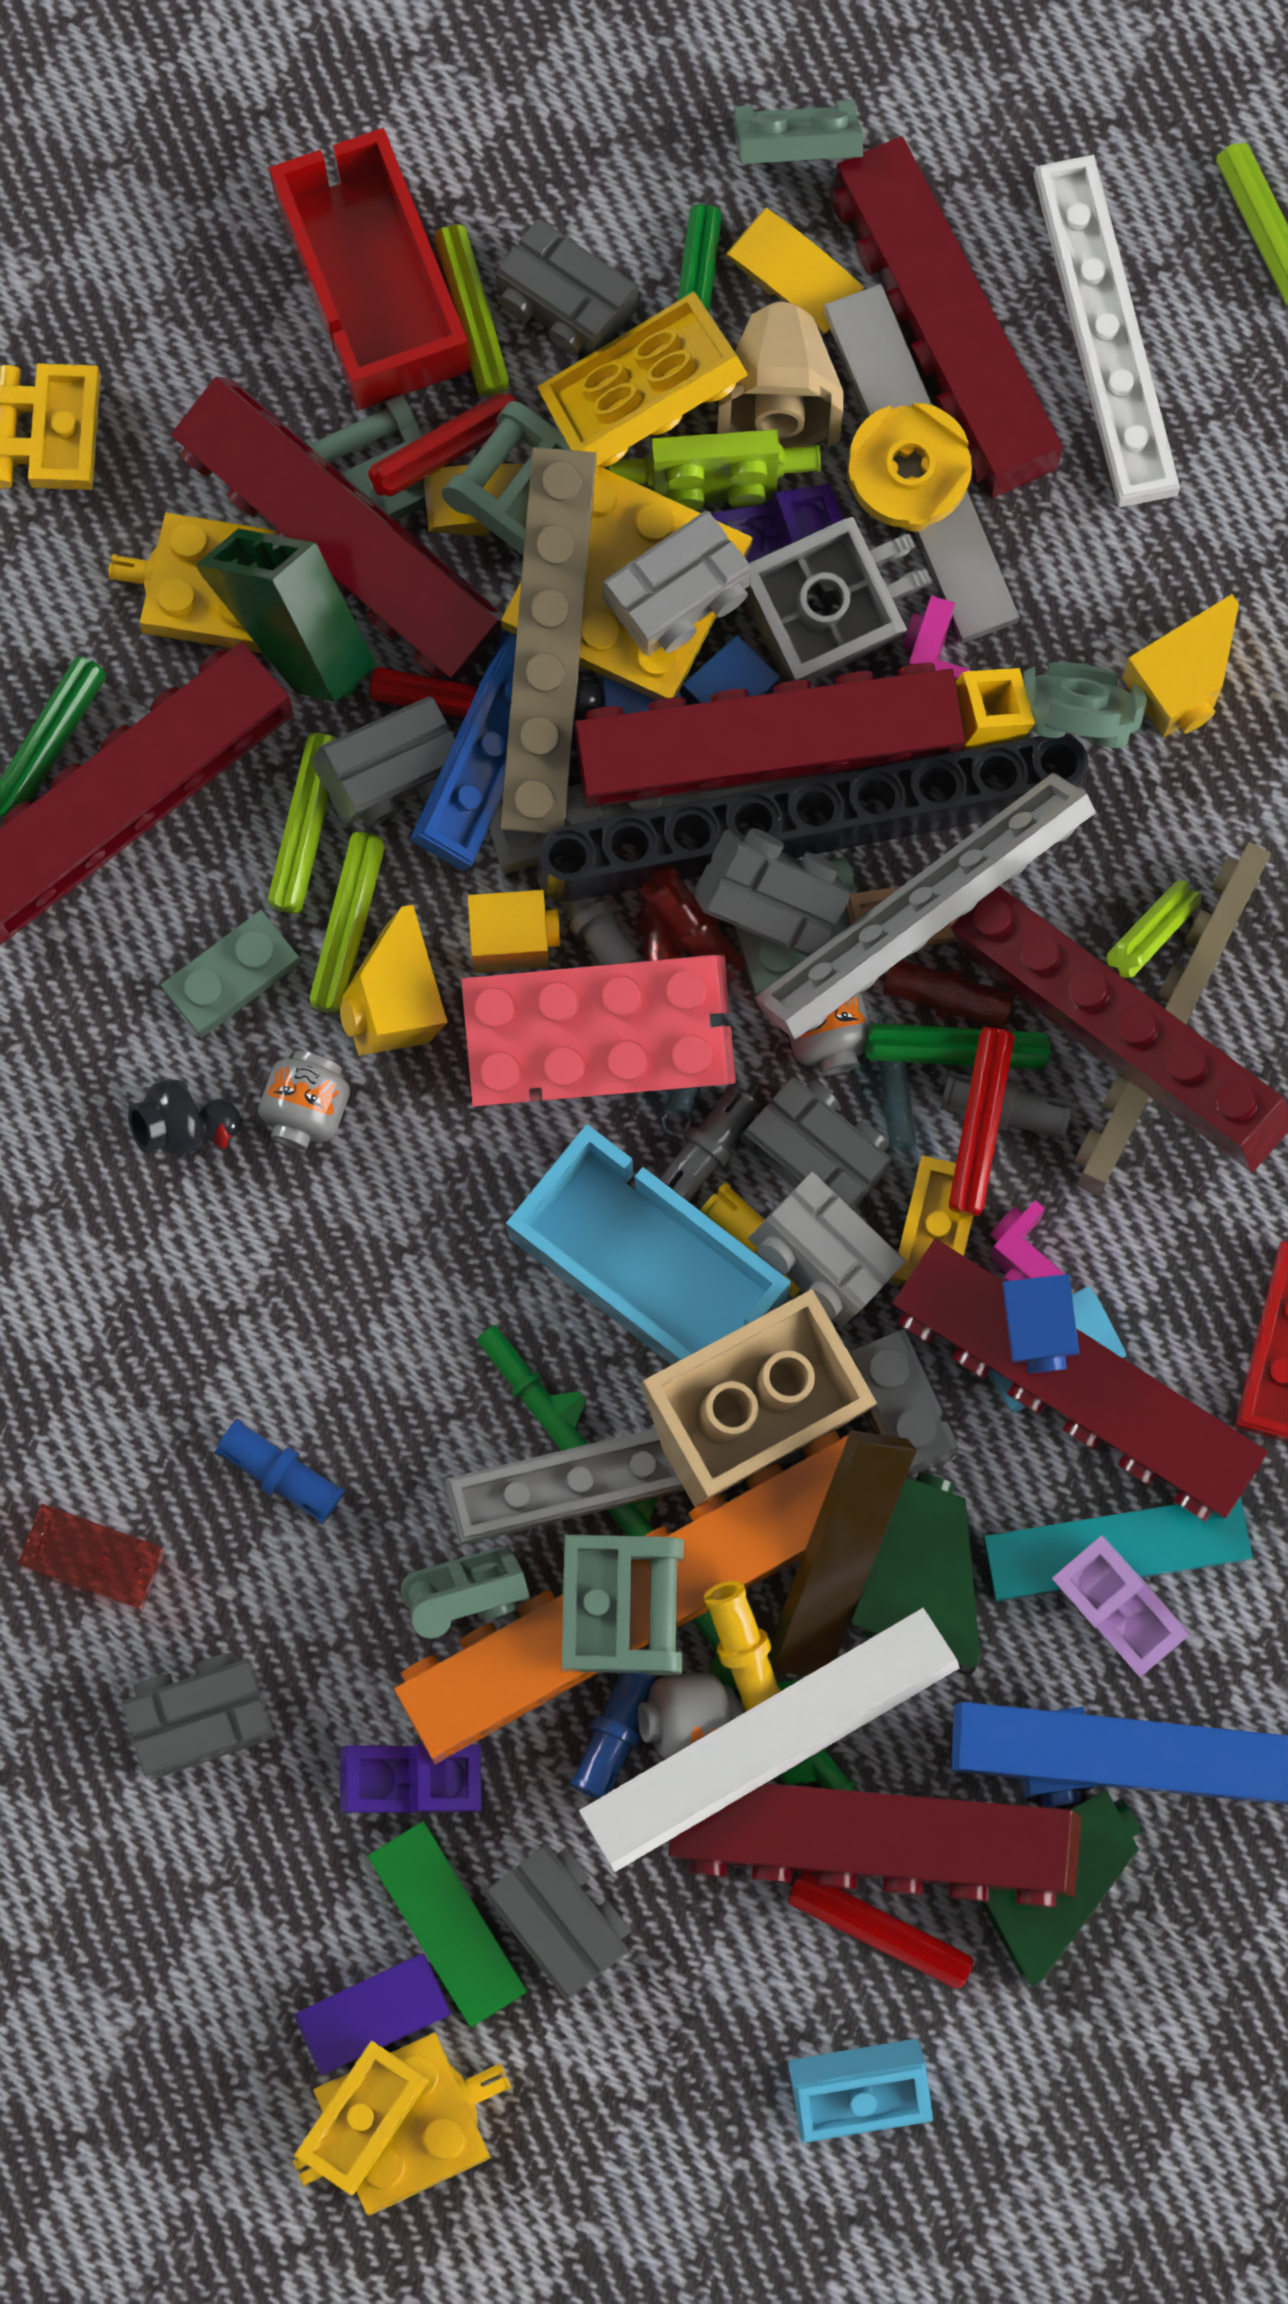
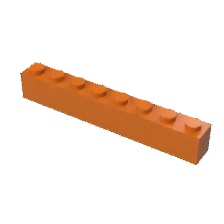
(520, 1665)

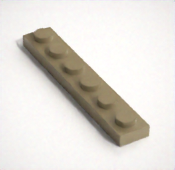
(548, 640)
(1181, 992)

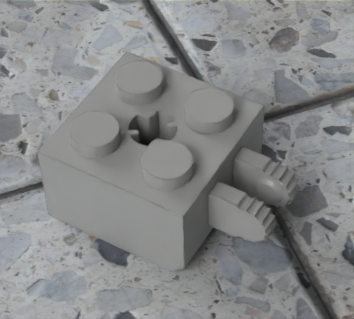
(836, 567)

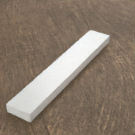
(1106, 331)
(769, 1739)

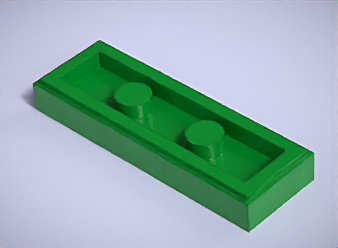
(447, 1924)

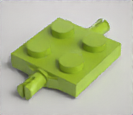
(718, 467)

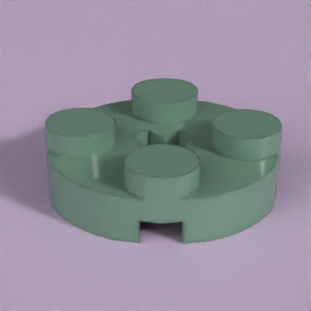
(1084, 703)

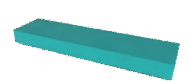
(1148, 1539)

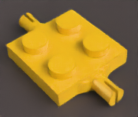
(177, 596)
(436, 2135)

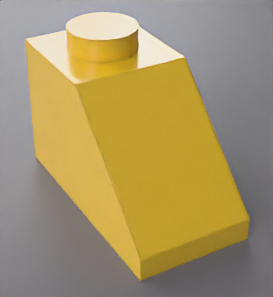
(1185, 669)
(394, 992)

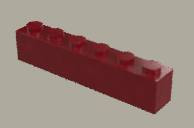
(945, 316)
(361, 543)
(767, 736)
(134, 781)
(1124, 1027)
(1097, 1392)
(889, 1839)

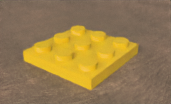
(643, 381)
(623, 527)

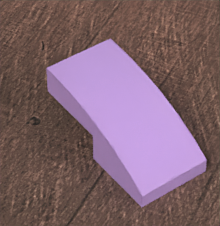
(1121, 1606)

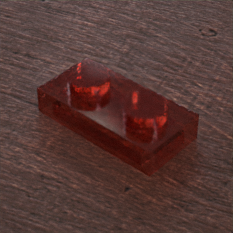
(91, 1557)

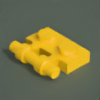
(62, 425)

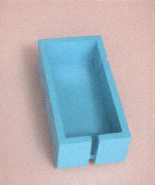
(642, 1251)

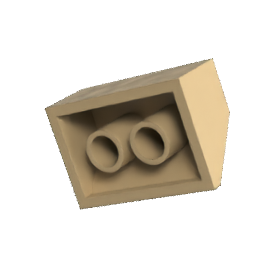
(755, 1397)

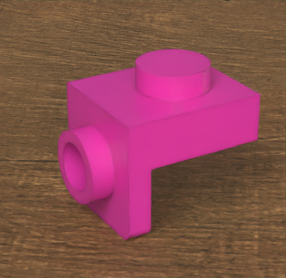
(928, 635)
(1013, 1252)

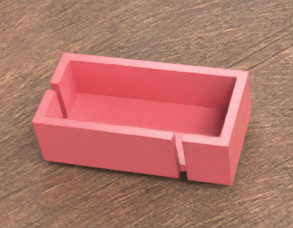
(597, 1030)

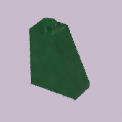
(290, 610)
(925, 1566)
(1041, 1934)

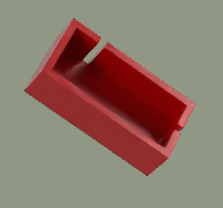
(371, 270)

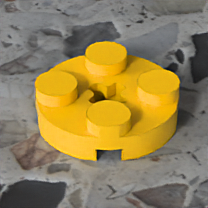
(902, 431)

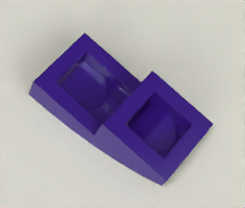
(784, 518)
(408, 1781)
(374, 2010)

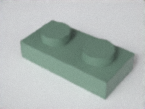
(231, 974)

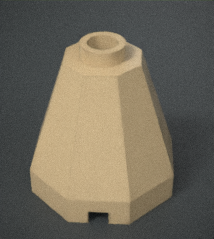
(787, 381)

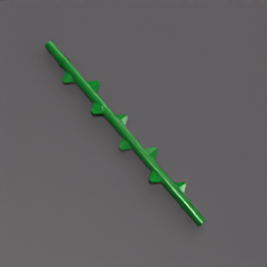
(559, 1418)

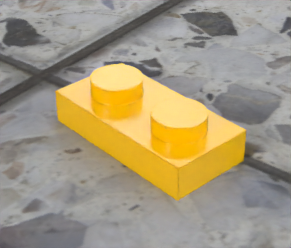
(930, 1216)
(361, 2118)

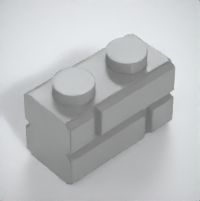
(678, 585)
(826, 1249)

